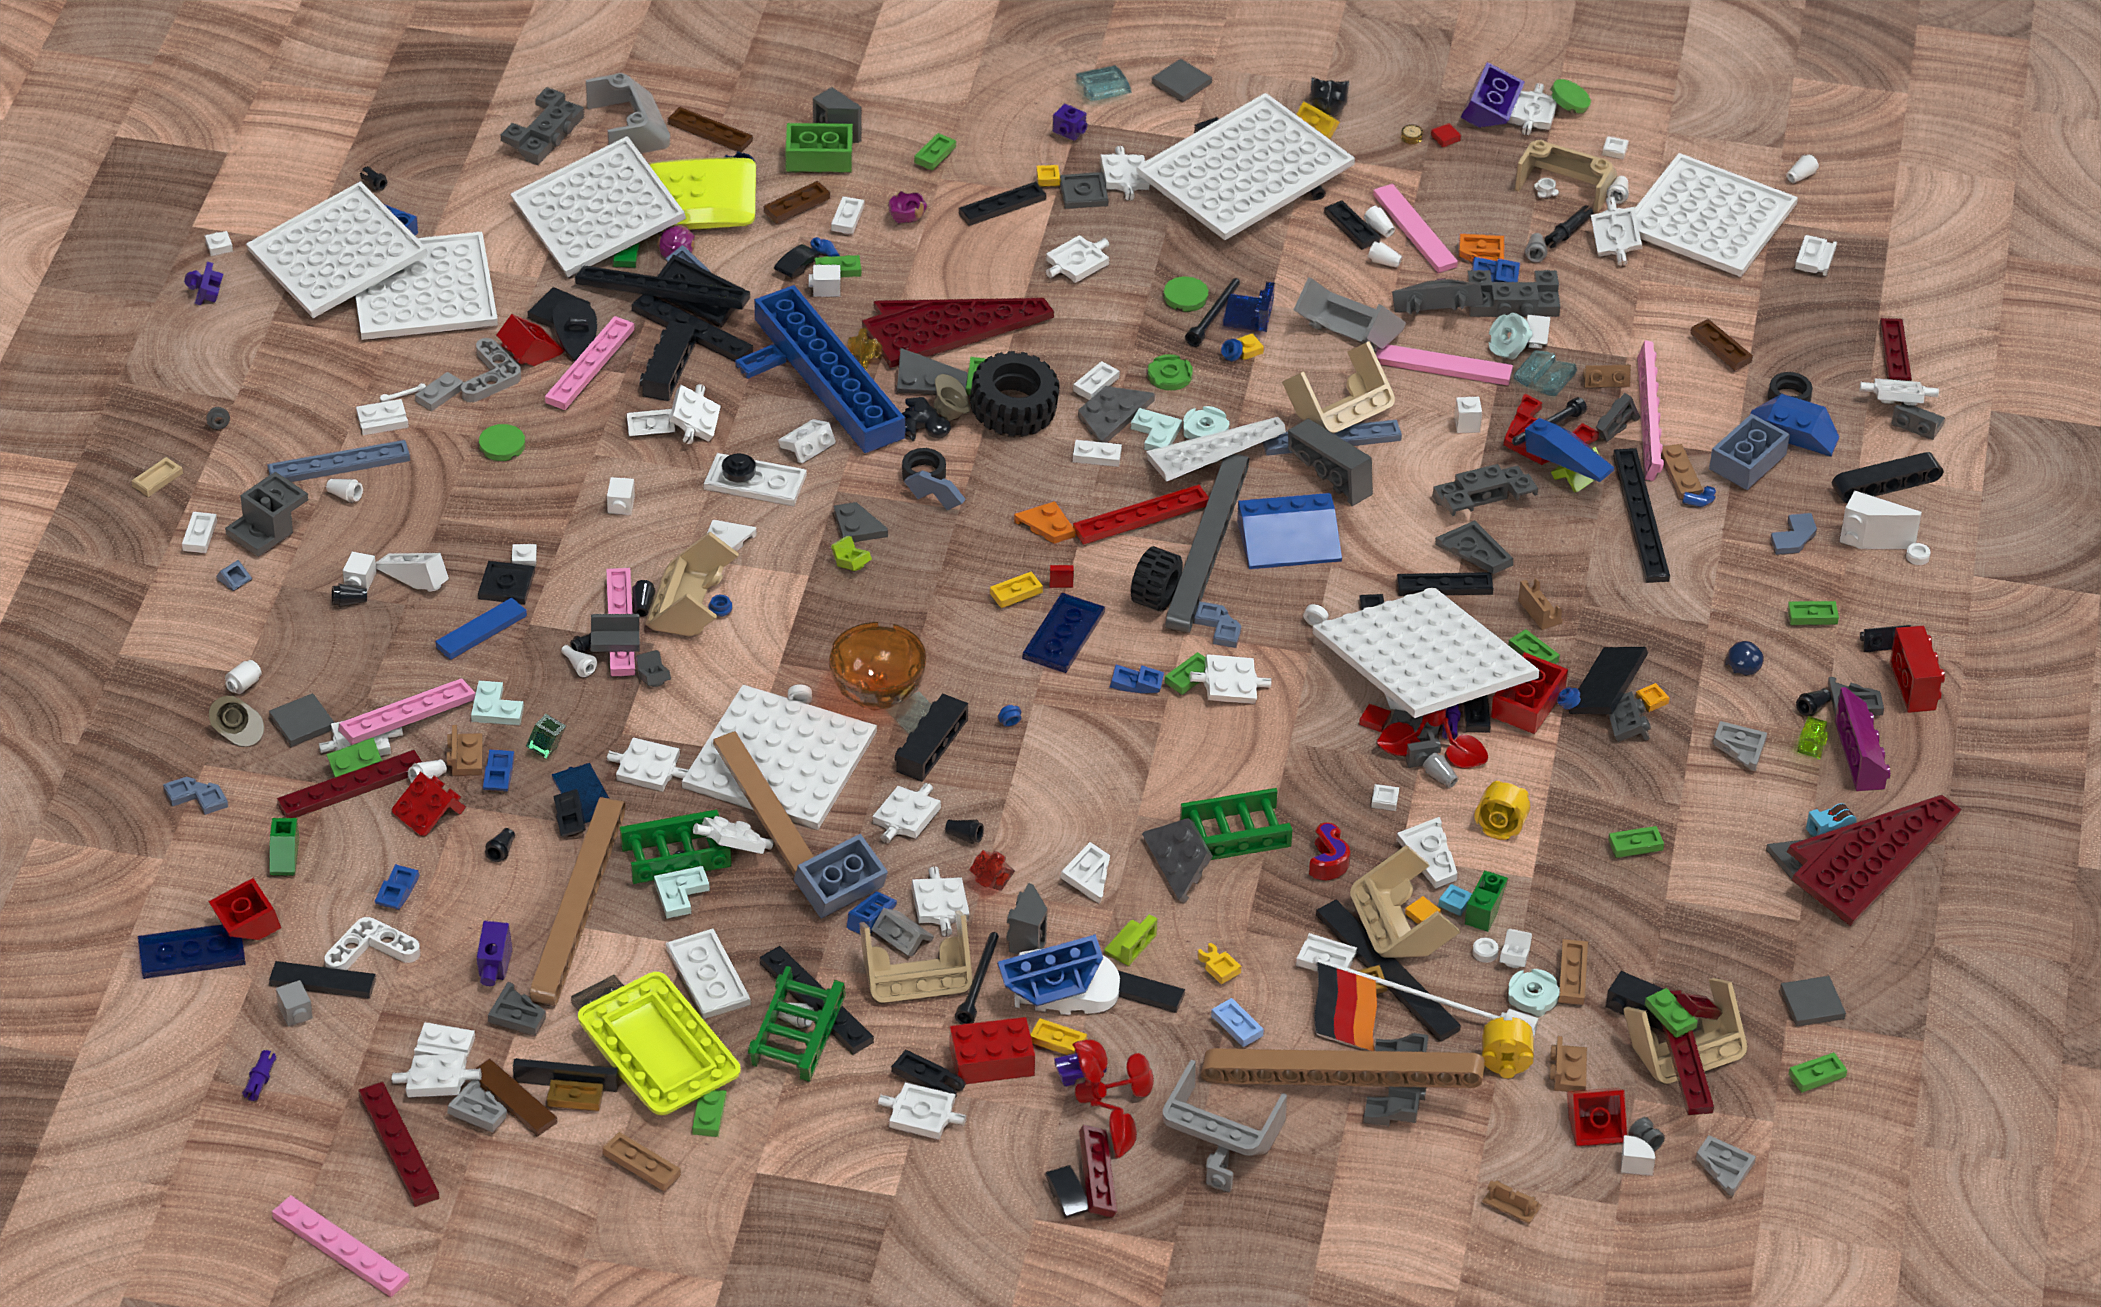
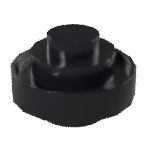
(738, 467)

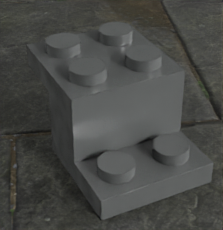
(266, 514)

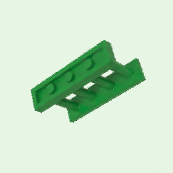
(667, 831)
(1240, 842)
(815, 1040)

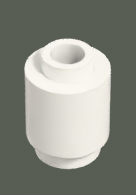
(242, 676)

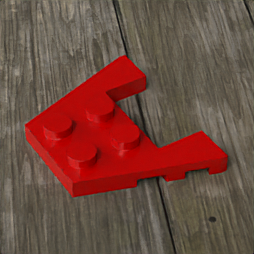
(1524, 418)

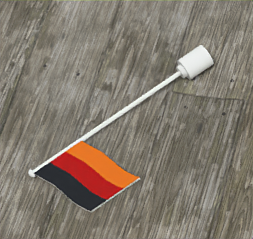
(1349, 1004)

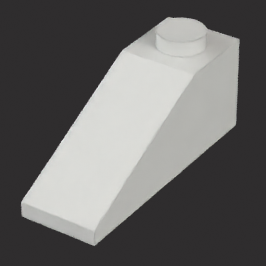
(415, 569)

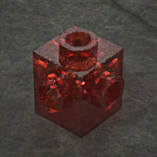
(991, 870)

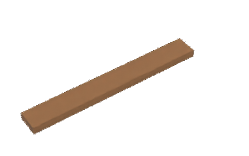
(762, 800)

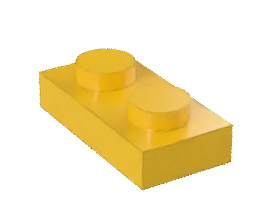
(1317, 119)
(1016, 589)
(1056, 1037)

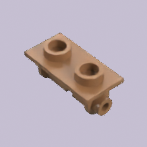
(1607, 375)
(1512, 1203)

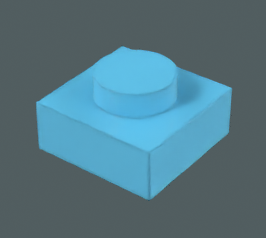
(1454, 899)

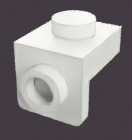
(1516, 948)

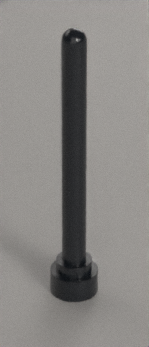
(1196, 334)
(1574, 408)
(967, 1011)

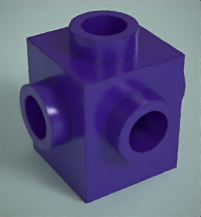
(1069, 122)

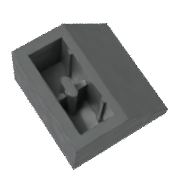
(836, 108)
(1027, 922)

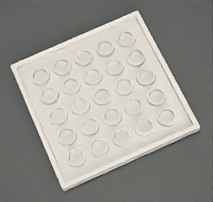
(598, 206)
(1711, 214)
(337, 249)
(433, 294)
(795, 745)

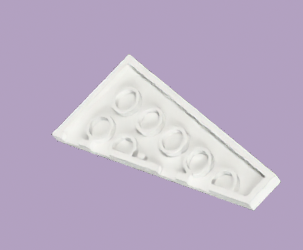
(1192, 454)

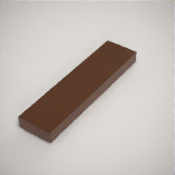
(710, 129)
(515, 1098)

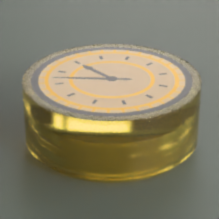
(1412, 134)

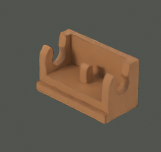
(1538, 606)

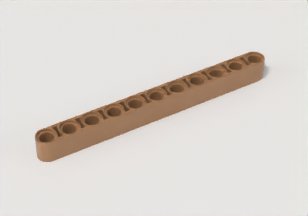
(577, 901)
(1343, 1068)

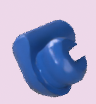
(824, 247)
(1702, 499)

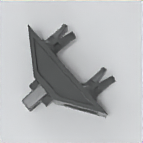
(1437, 295)

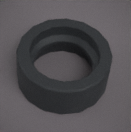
(1793, 381)
(924, 456)

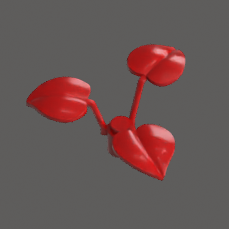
(1463, 752)
(1092, 1063)

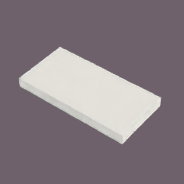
(770, 483)
(708, 973)

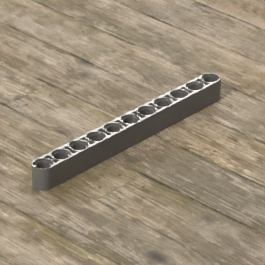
(1207, 543)

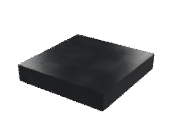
(543, 309)
(506, 581)

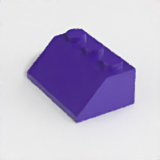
(1492, 97)

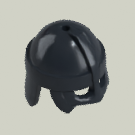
(1329, 95)

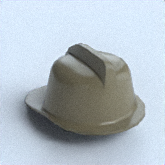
(951, 397)
(236, 720)

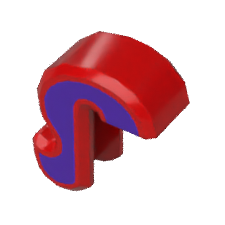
(1334, 851)

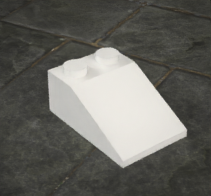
(1878, 523)

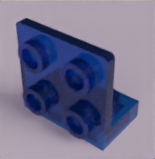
(1249, 311)

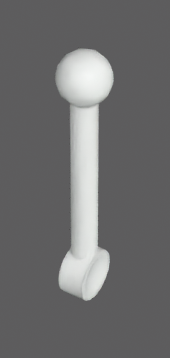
(384, 398)

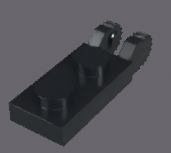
(926, 1073)

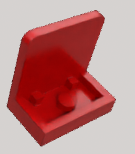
(425, 803)

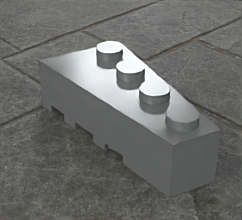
(1333, 459)

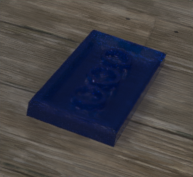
(1063, 632)
(189, 951)

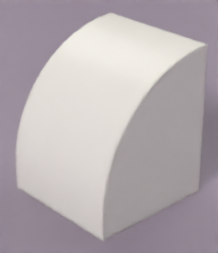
(1637, 1156)

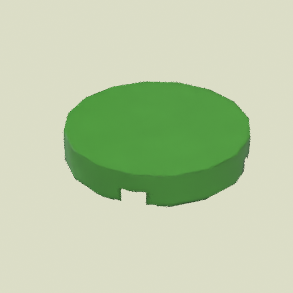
(1570, 96)
(1186, 293)
(1170, 372)
(502, 442)

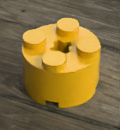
(1502, 810)
(1508, 1046)

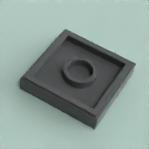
(1181, 80)
(1083, 190)
(301, 719)
(1812, 1001)

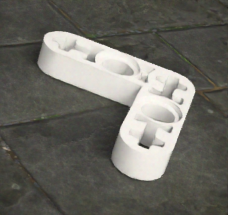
(371, 938)

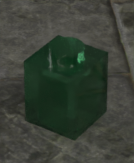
(545, 736)

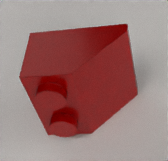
(527, 341)
(246, 911)
(1597, 1116)

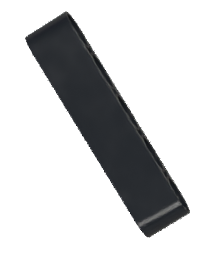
(1888, 476)

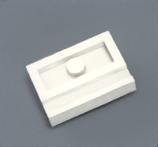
(1815, 255)
(382, 417)
(1327, 950)
(443, 1040)

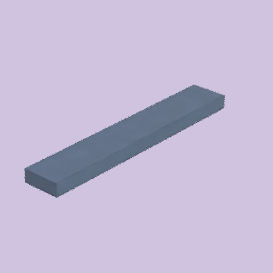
(1356, 435)
(342, 461)

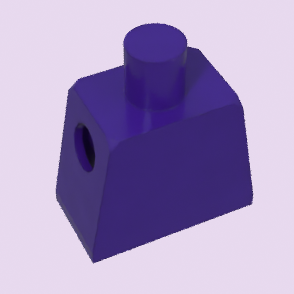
(494, 959)

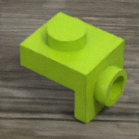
(848, 556)

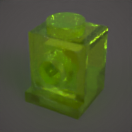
(1813, 737)

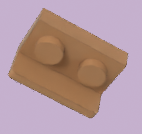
(466, 753)
(1569, 1066)

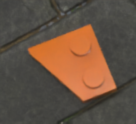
(1481, 246)
(1047, 521)

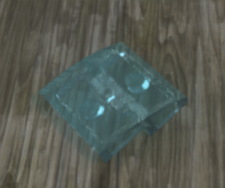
(1103, 83)
(1544, 373)

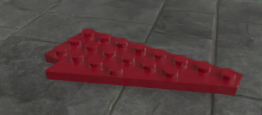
(945, 324)
(1860, 861)

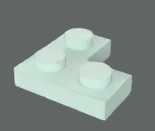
(1160, 427)
(491, 709)
(676, 886)

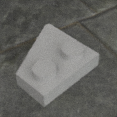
(1740, 743)
(477, 1107)
(1725, 1163)

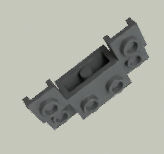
(547, 129)
(1522, 298)
(1483, 487)
(1401, 1102)

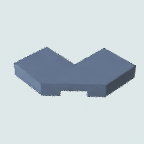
(945, 491)
(1793, 541)
(1214, 615)
(186, 789)

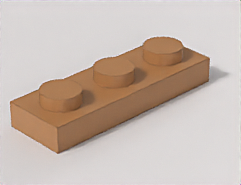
(1680, 470)
(1573, 971)
(641, 1161)

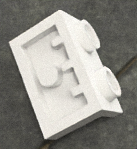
(808, 439)

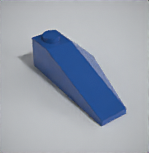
(1565, 449)

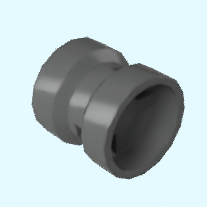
(1645, 1130)

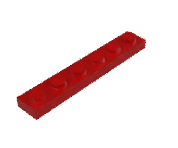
(1141, 514)

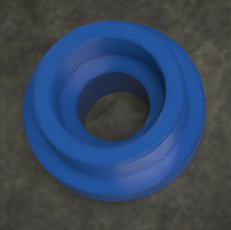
(1231, 349)
(720, 605)
(1569, 698)
(1010, 715)

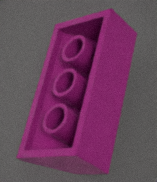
(1861, 743)

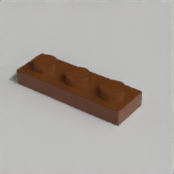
(796, 202)
(1721, 344)

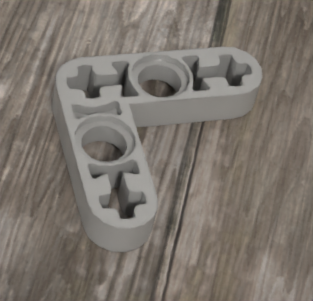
(476, 388)

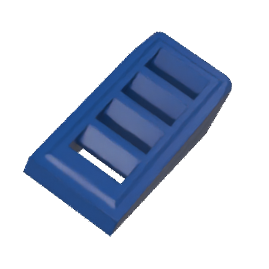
(869, 911)

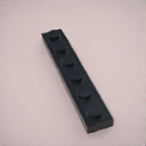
(706, 334)
(846, 1027)

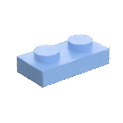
(1237, 1022)

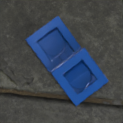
(1500, 270)
(1142, 681)
(498, 770)
(398, 887)

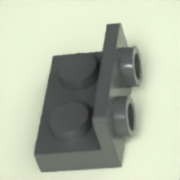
(1917, 420)
(1628, 718)

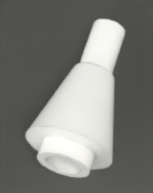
(582, 663)

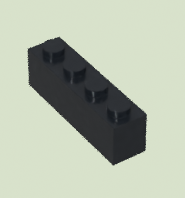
(668, 361)
(931, 737)

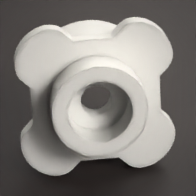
(1546, 188)

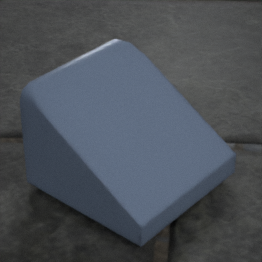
(234, 575)

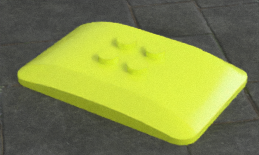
(711, 190)
(658, 1043)

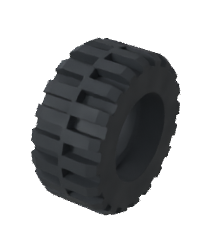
(1008, 413)

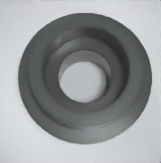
(215, 413)

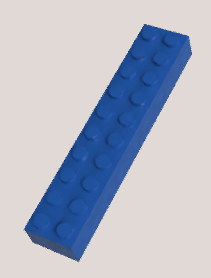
(829, 369)

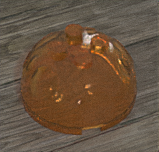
(877, 665)

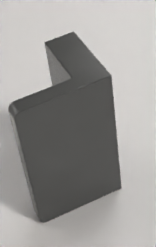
(615, 632)

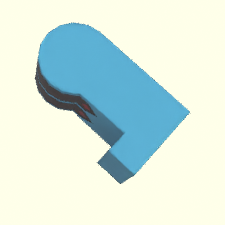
(1829, 820)

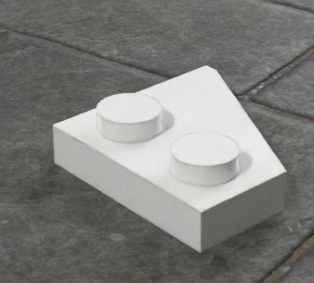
(732, 533)
(1088, 871)

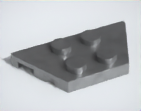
(1112, 410)
(1179, 854)

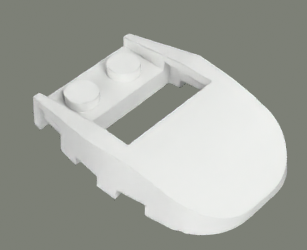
(1099, 997)

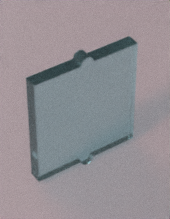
(910, 711)

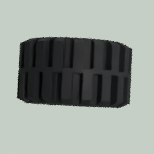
(1156, 578)

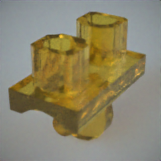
(863, 348)

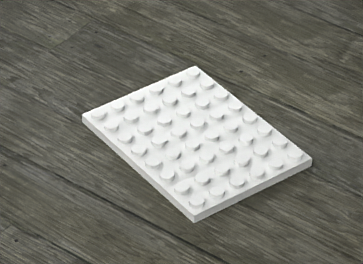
(1245, 166)
(1425, 652)

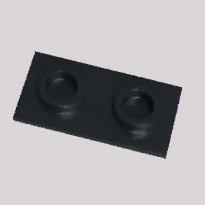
(1879, 638)

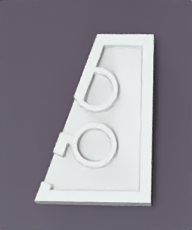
(1431, 844)

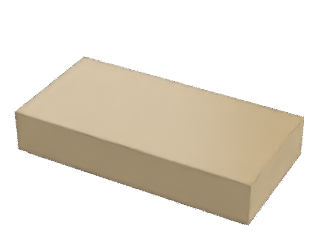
(157, 477)

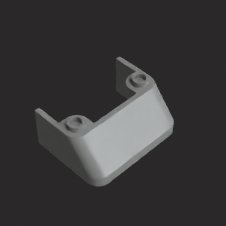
(643, 127)
(1347, 316)
(1215, 1128)

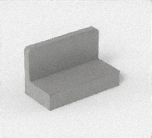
(900, 931)

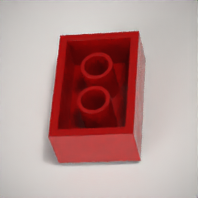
(1916, 669)
(1532, 701)
(992, 1050)

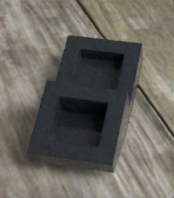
(795, 260)
(569, 813)
(1068, 1191)

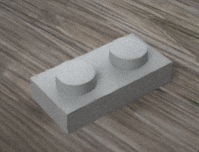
(439, 391)

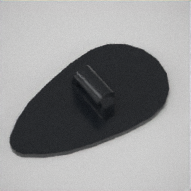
(575, 326)

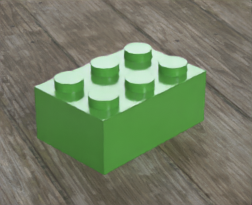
(819, 147)

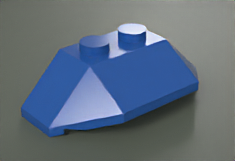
(1804, 421)
(1053, 971)

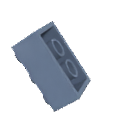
(1749, 451)
(840, 875)

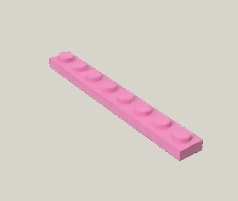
(1649, 411)

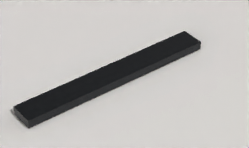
(662, 287)
(1641, 515)
(1352, 933)

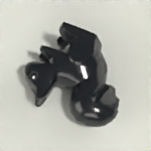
(922, 415)

